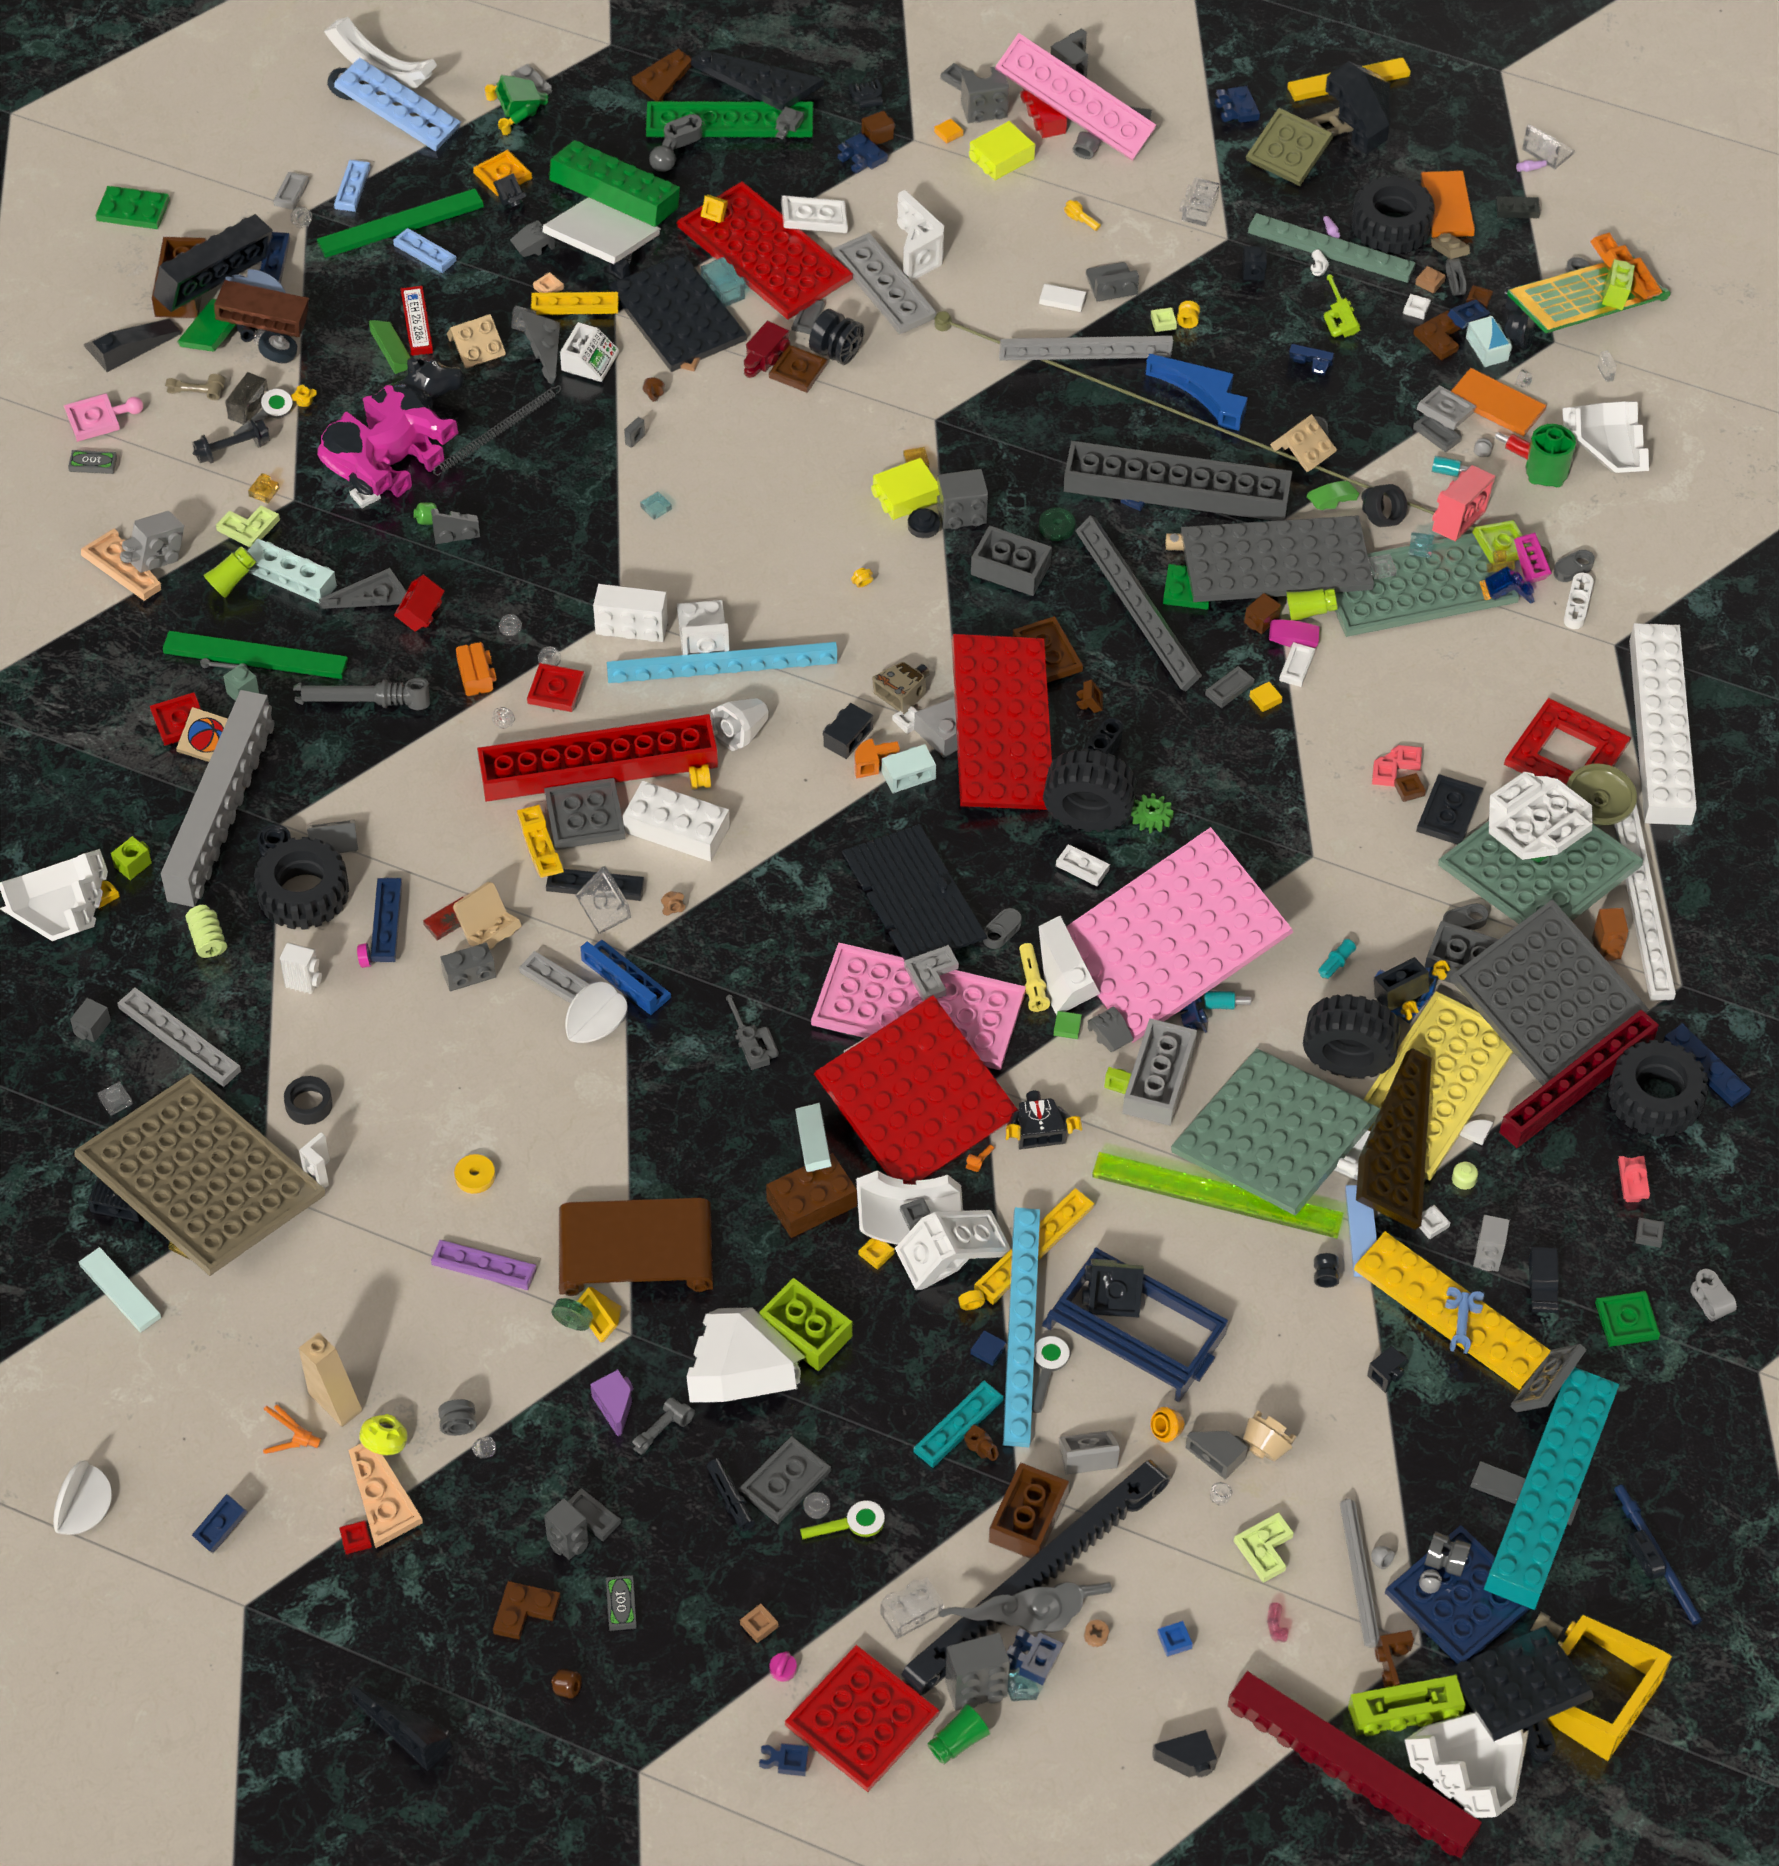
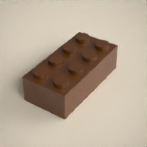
(169, 250)

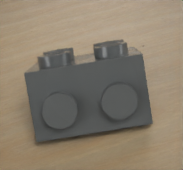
(1112, 281)

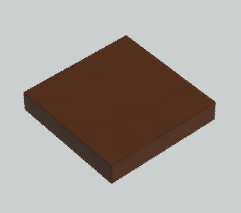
(798, 368)

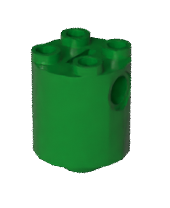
(1550, 455)

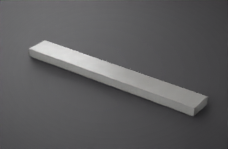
(1085, 348)

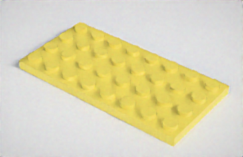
(1463, 1068)

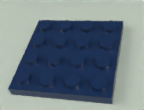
(1461, 1613)

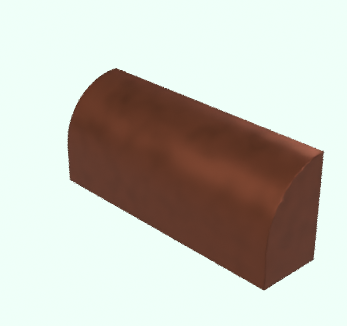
(261, 308)

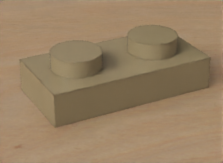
(1450, 246)

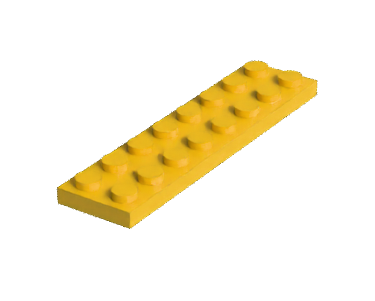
(1423, 1291)

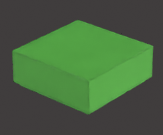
(1067, 1025)

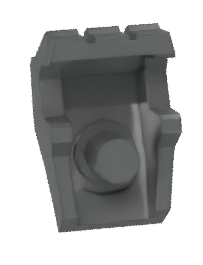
(532, 239)
(1110, 1029)

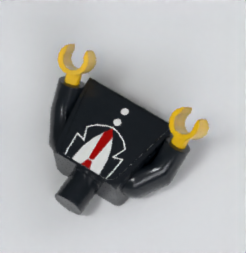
(1040, 1123)

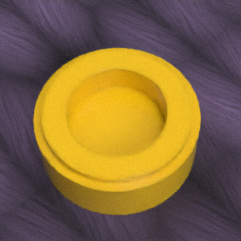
(971, 1300)

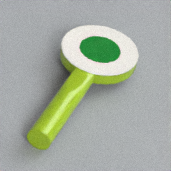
(863, 1519)

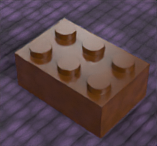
(812, 1197)
(1028, 1511)

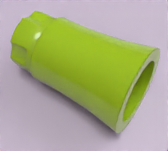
(230, 571)
(1311, 603)

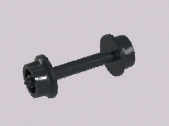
(257, 432)

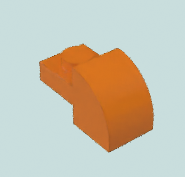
(869, 757)

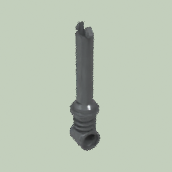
(413, 693)

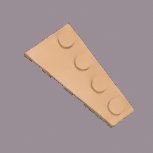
(105, 554)
(383, 1497)

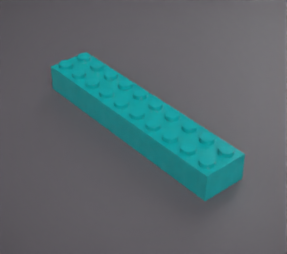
(1551, 1488)

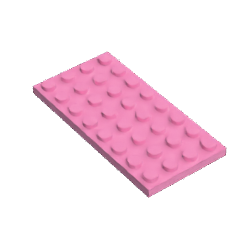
(873, 989)

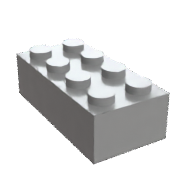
(1159, 1072)

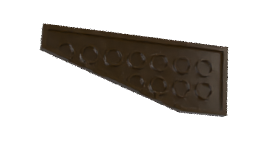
(1395, 1151)

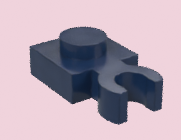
(790, 1759)

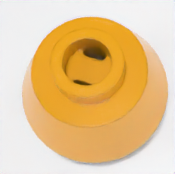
(1166, 1424)

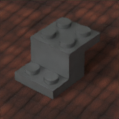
(1073, 51)

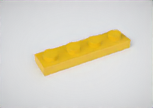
(575, 303)

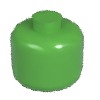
(423, 513)

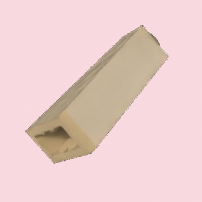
(328, 1380)

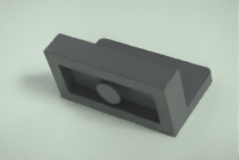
(338, 834)

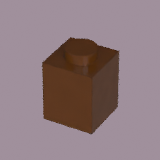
(878, 127)
(1261, 613)

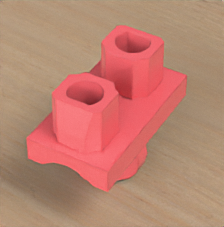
(1633, 1178)

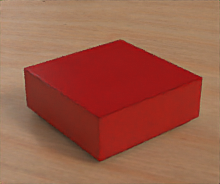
(355, 1537)

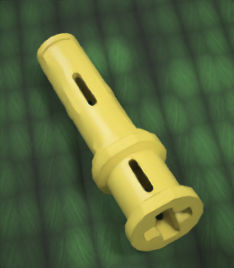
(1035, 985)

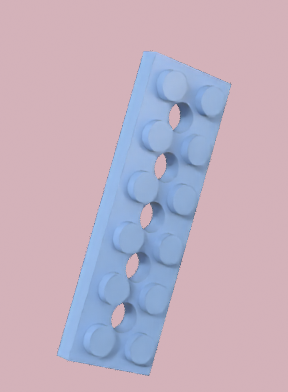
(397, 115)

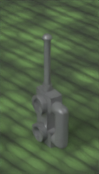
(748, 1038)

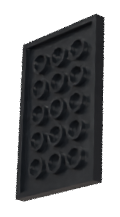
(677, 312)

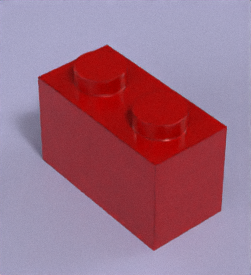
(419, 603)

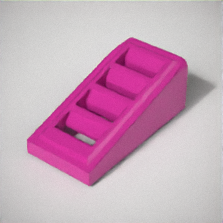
(1525, 560)

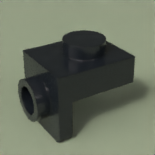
(509, 190)

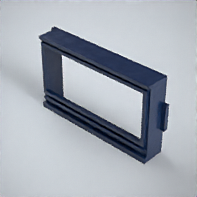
(1132, 1349)

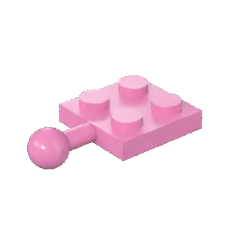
(97, 416)

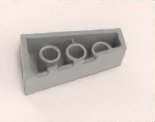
(938, 726)

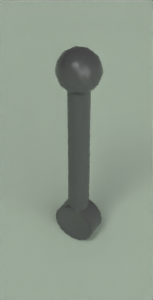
(205, 663)

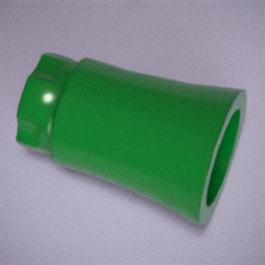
(958, 1735)

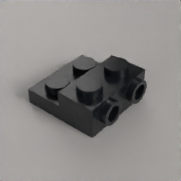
(1113, 1288)

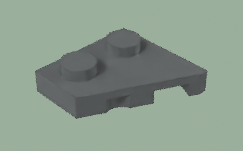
(454, 526)

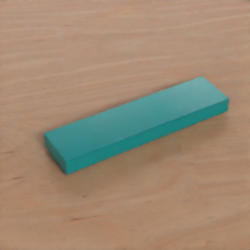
(957, 1423)

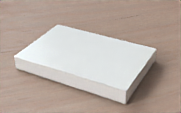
(814, 214)

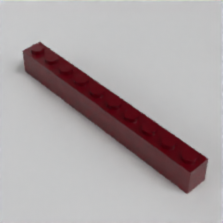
(1354, 1765)

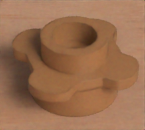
(672, 903)

